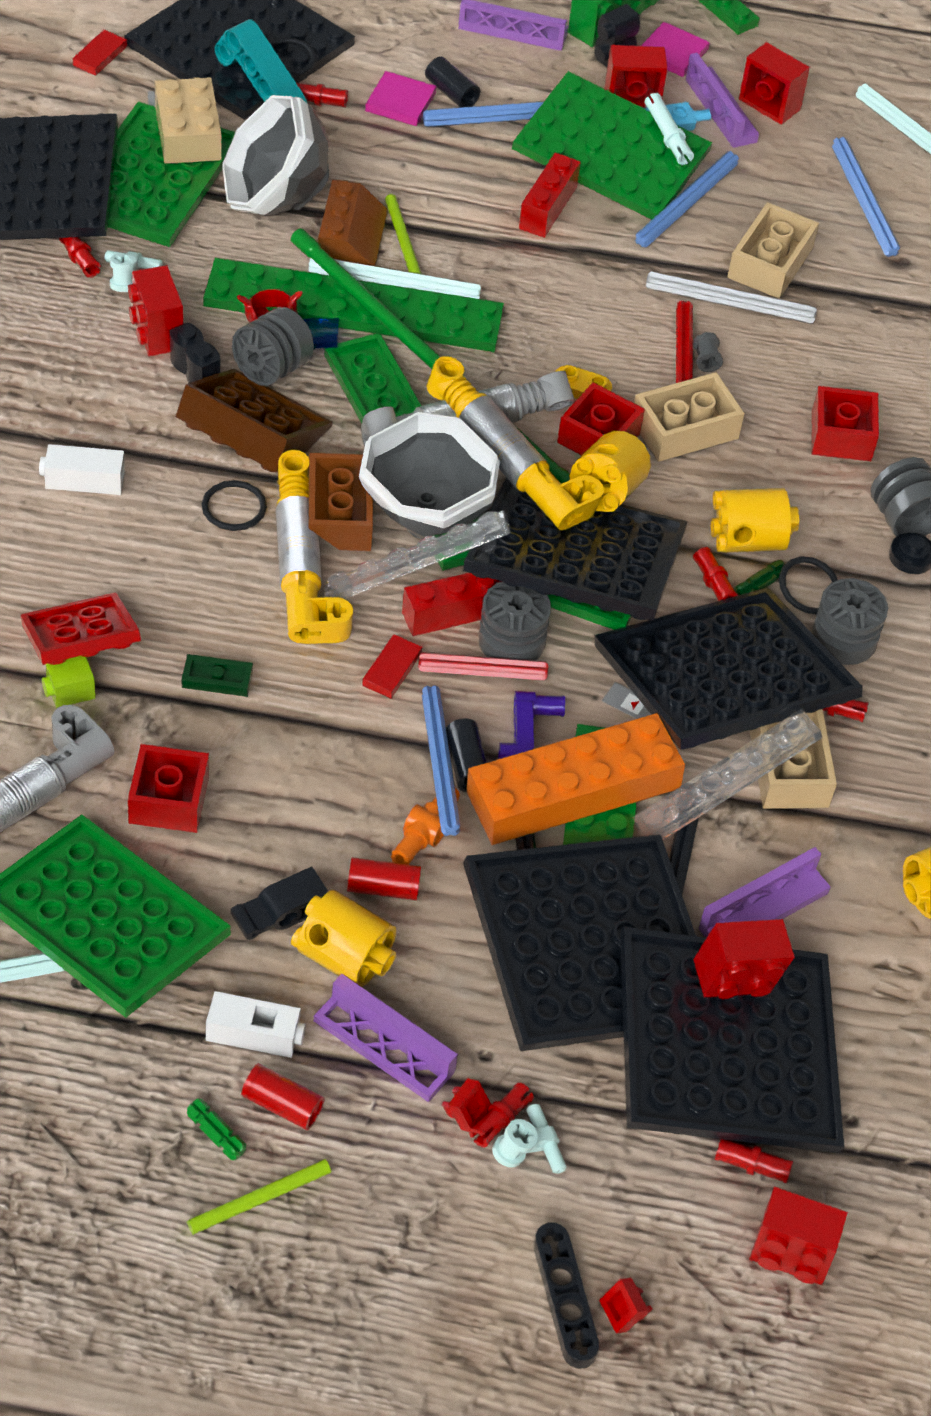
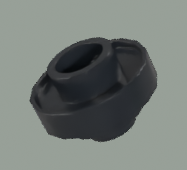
(911, 553)

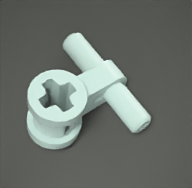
(124, 264)
(523, 1138)

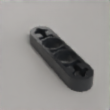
(570, 1293)

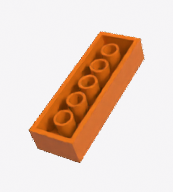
(574, 778)

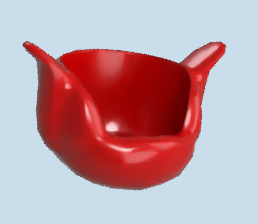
(256, 304)

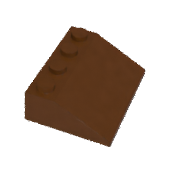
(249, 417)

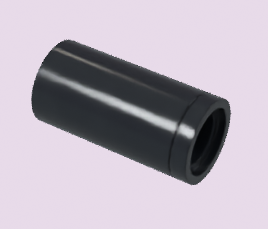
(452, 82)
(465, 748)

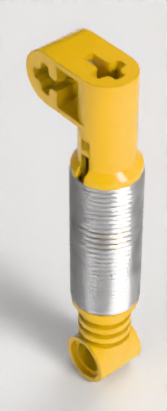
(519, 460)
(301, 561)

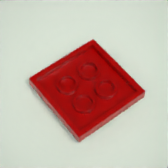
(80, 628)

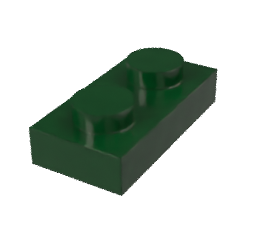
(217, 675)

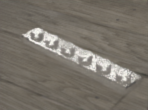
(427, 552)
(728, 776)

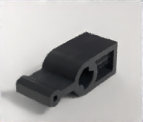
(279, 904)

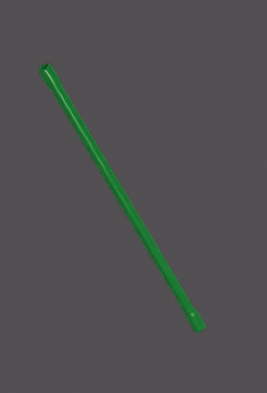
(313, 250)

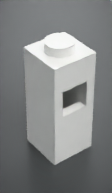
(83, 469)
(254, 1024)

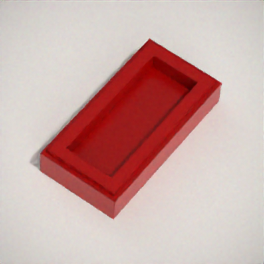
(99, 52)
(392, 666)

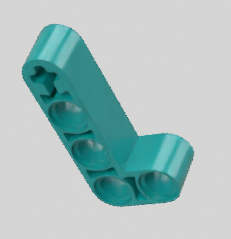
(258, 59)

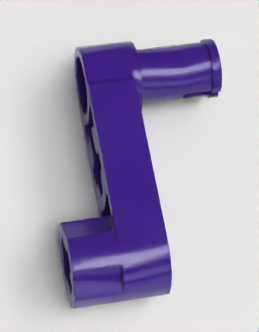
(525, 708)

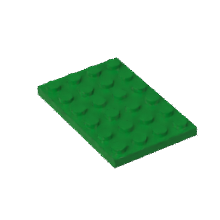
(615, 142)
(151, 196)
(106, 915)

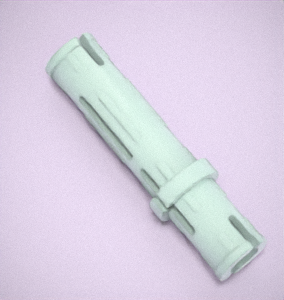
(673, 136)

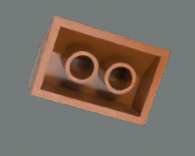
(352, 223)
(338, 502)

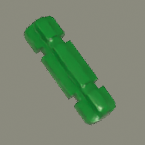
(216, 1129)

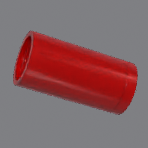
(384, 878)
(282, 1096)

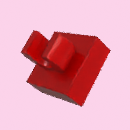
(468, 1104)
(624, 1305)

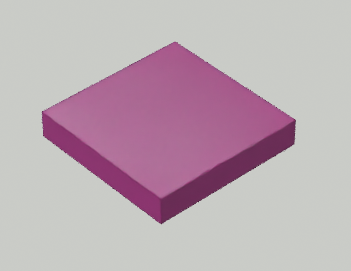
(677, 45)
(400, 98)

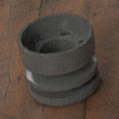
(272, 346)
(905, 496)
(850, 620)
(514, 622)

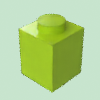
(69, 682)

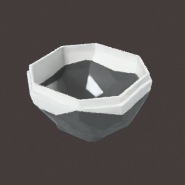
(276, 158)
(430, 473)

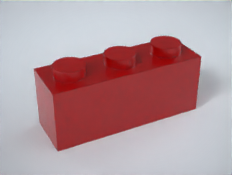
(549, 195)
(444, 602)

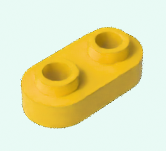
(581, 379)

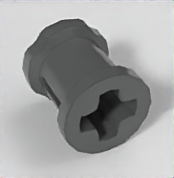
(708, 356)

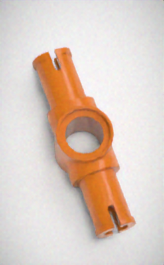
(420, 830)

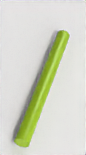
(402, 234)
(258, 1196)

